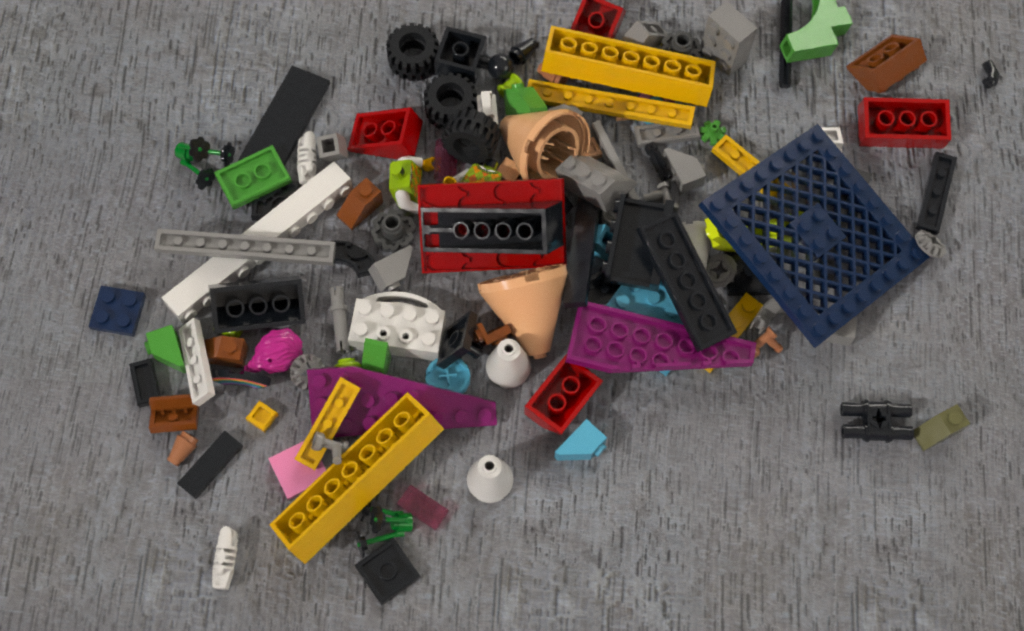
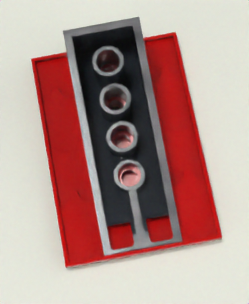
(492, 225)

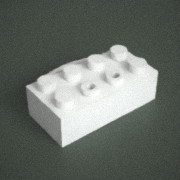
(398, 320)

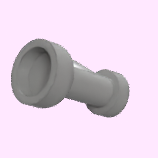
(662, 192)
(338, 448)

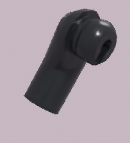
(992, 73)

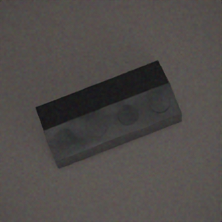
(257, 304)

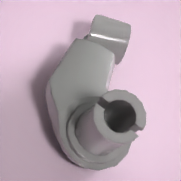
(766, 314)

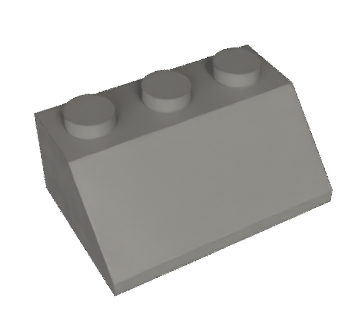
(594, 181)

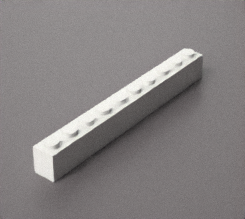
(281, 222)

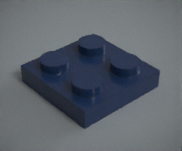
(117, 311)

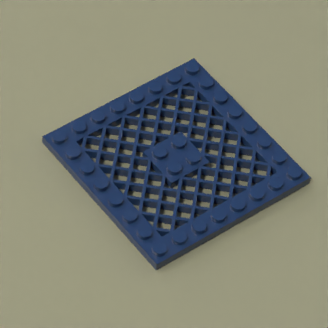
(814, 233)

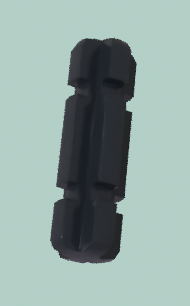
(658, 161)

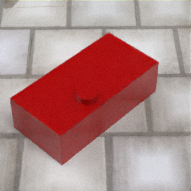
(904, 122)

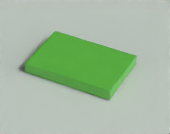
(253, 177)

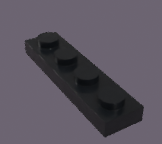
(936, 193)

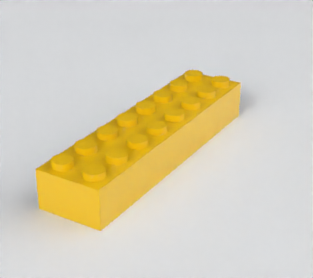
(629, 66)
(352, 484)

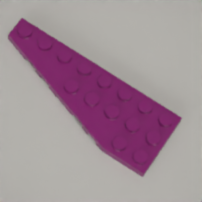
(634, 342)
(382, 391)

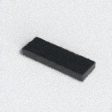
(210, 464)

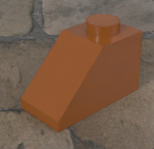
(360, 203)
(227, 351)

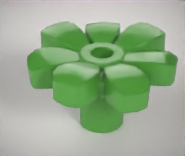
(712, 132)

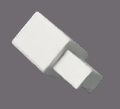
(487, 104)

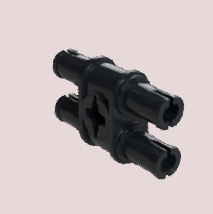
(883, 412)

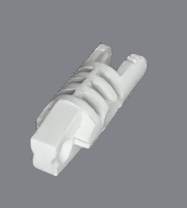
(306, 157)
(224, 558)

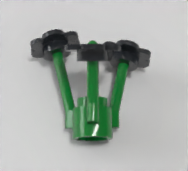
(196, 151)
(399, 522)

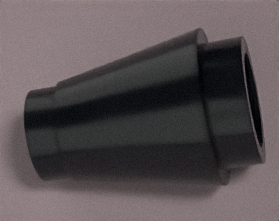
(521, 52)

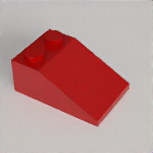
(598, 18)
(386, 133)

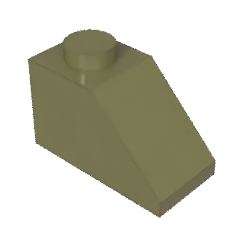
(941, 427)

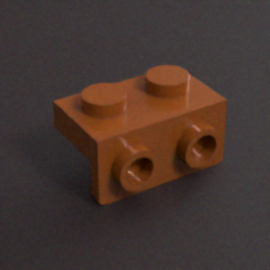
(492, 337)
(173, 414)

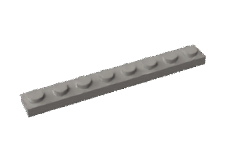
(245, 247)

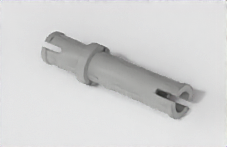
(339, 311)

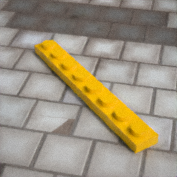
(615, 104)

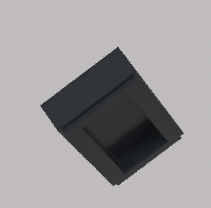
(144, 381)

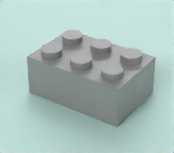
(728, 38)

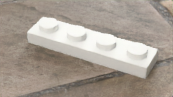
(196, 362)

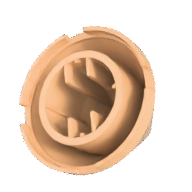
(544, 140)
(528, 305)

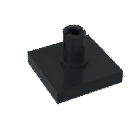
(745, 280)
(458, 341)

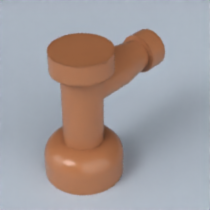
(769, 338)

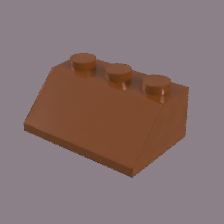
(888, 62)

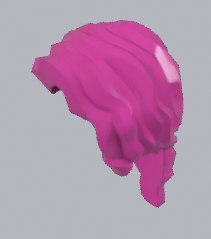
(275, 352)

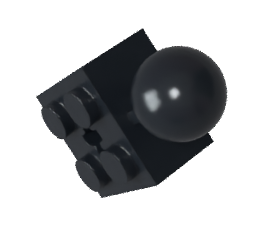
(465, 54)

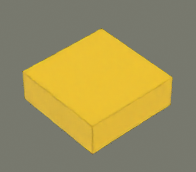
(262, 416)

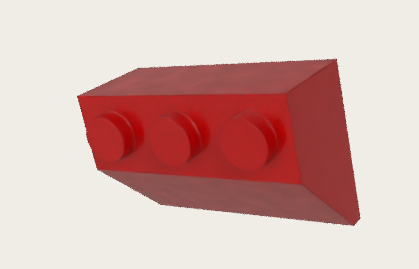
(562, 396)

